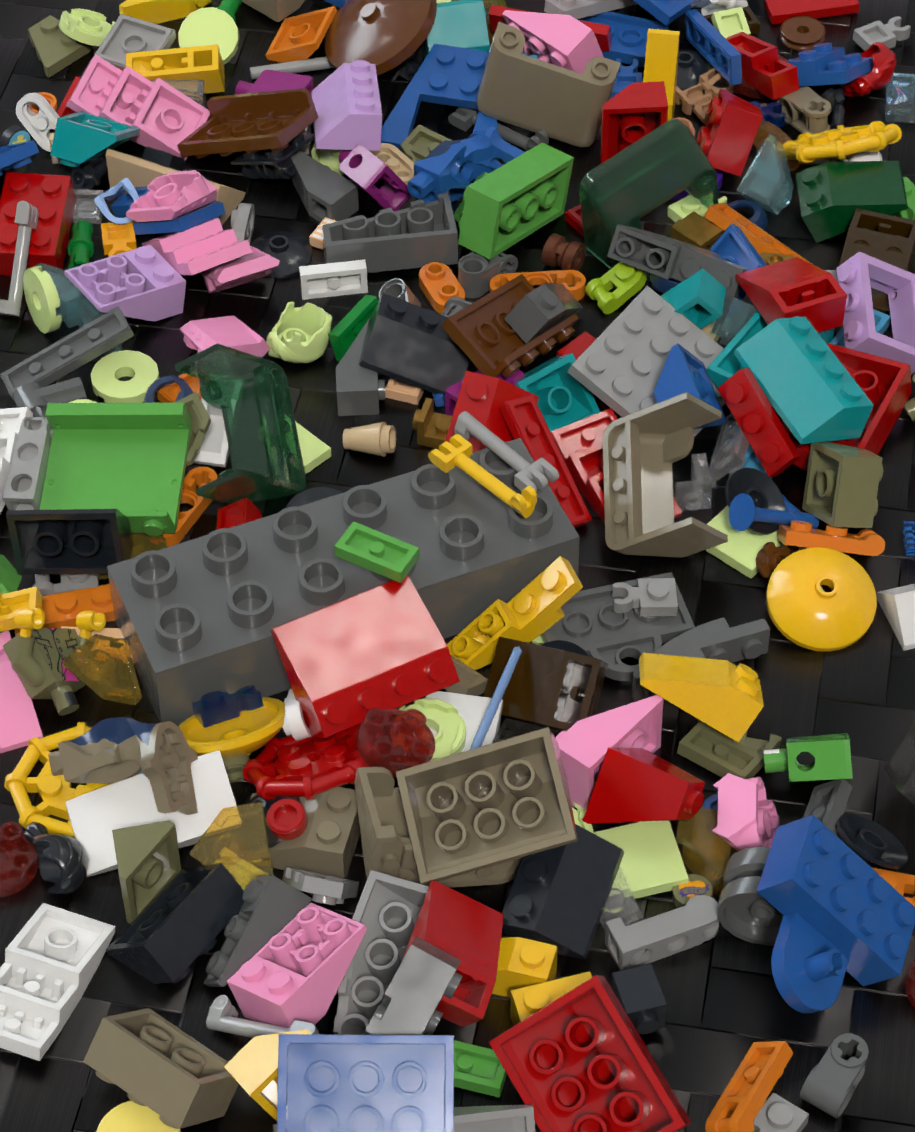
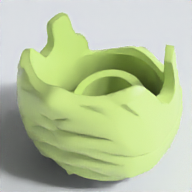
(300, 334)

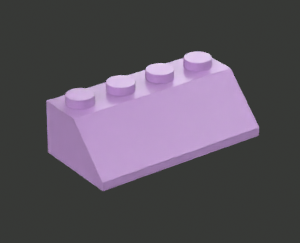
(348, 108)

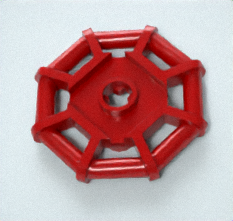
(305, 765)

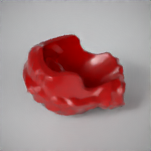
(879, 77)

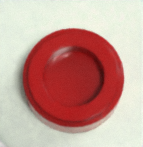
(287, 819)

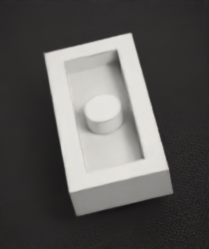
(333, 279)

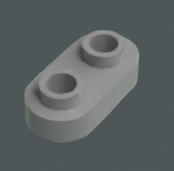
(243, 221)

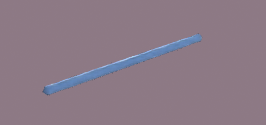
(496, 698)

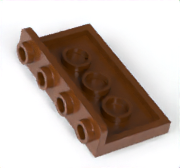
(251, 123)
(492, 341)

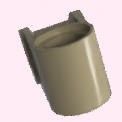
(806, 110)

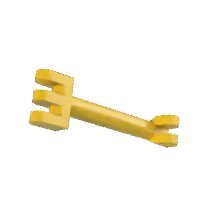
(458, 453)

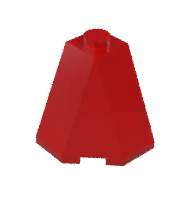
(642, 789)

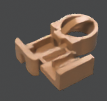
(694, 98)

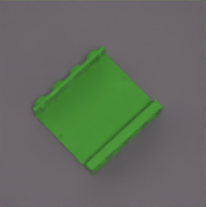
(120, 460)

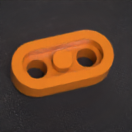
(439, 285)

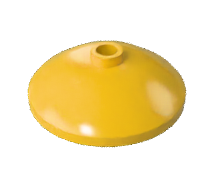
(816, 617)
(239, 734)

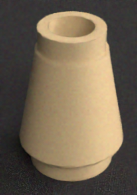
(371, 439)

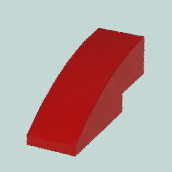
(763, 67)

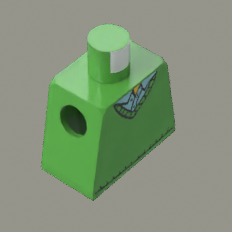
(830, 760)

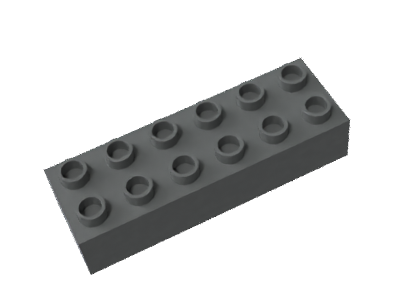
(207, 605)

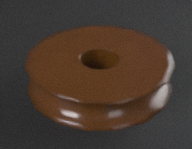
(802, 33)

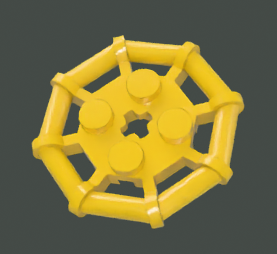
(842, 142)
(51, 788)

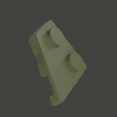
(55, 47)
(724, 755)

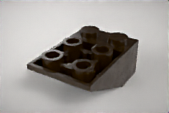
(883, 238)
(547, 684)

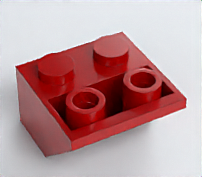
(729, 132)

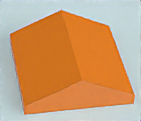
(300, 35)

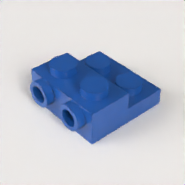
(829, 65)

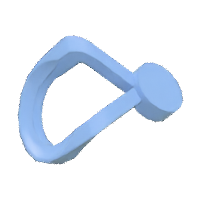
(113, 193)

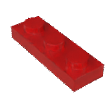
(759, 422)

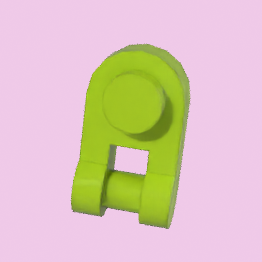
(627, 281)

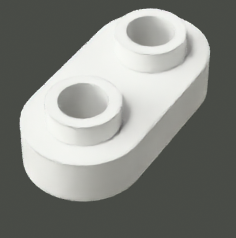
(37, 123)
(293, 719)

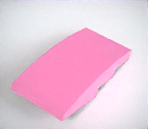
(131, 99)
(199, 247)

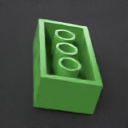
(515, 200)

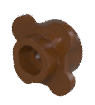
(769, 558)

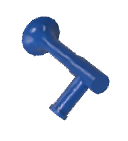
(744, 512)

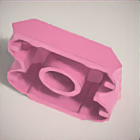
(172, 197)
(239, 271)
(224, 331)
(744, 813)

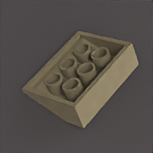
(487, 805)

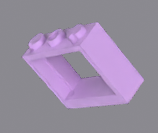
(856, 279)

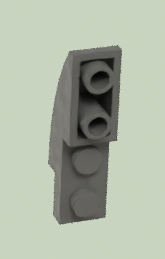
(671, 257)
(713, 641)

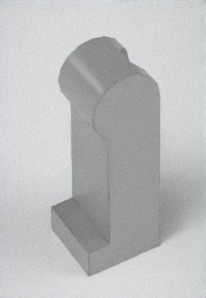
(28, 465)
(662, 934)

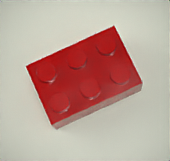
(56, 202)

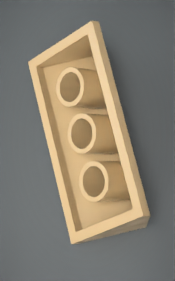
(142, 172)

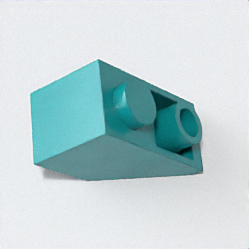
(698, 298)

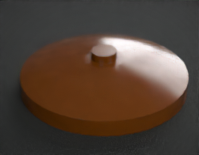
(379, 31)

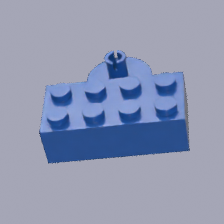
(833, 918)

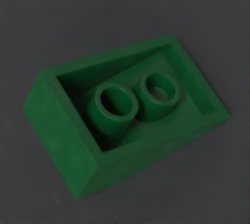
(835, 190)

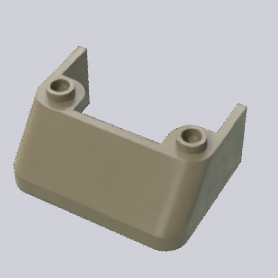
(640, 480)

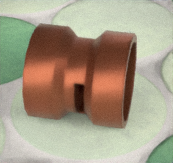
(563, 253)

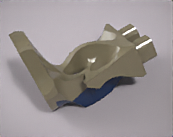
(122, 749)

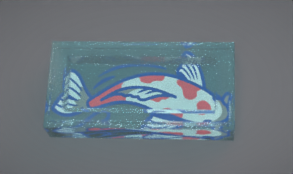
(900, 98)

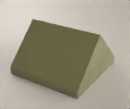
(145, 862)

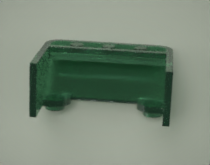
(641, 181)
(256, 422)

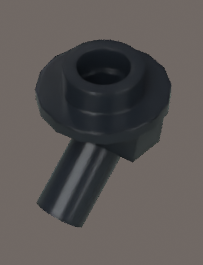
(836, 98)
(86, 176)

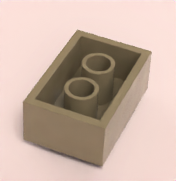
(161, 1068)

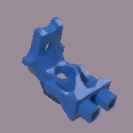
(474, 156)

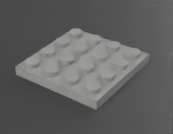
(633, 349)

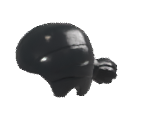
(60, 858)

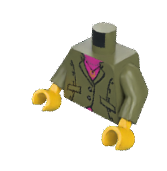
(40, 652)

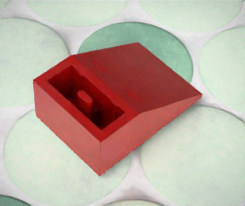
(794, 290)
(471, 935)

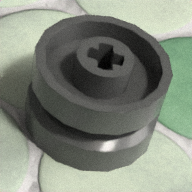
(740, 906)

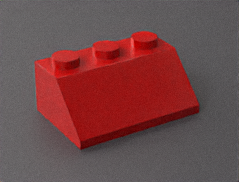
(632, 116)
(481, 398)

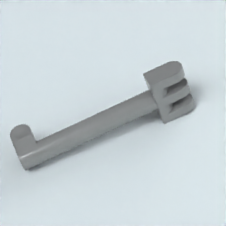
(27, 219)
(528, 474)
(223, 1018)

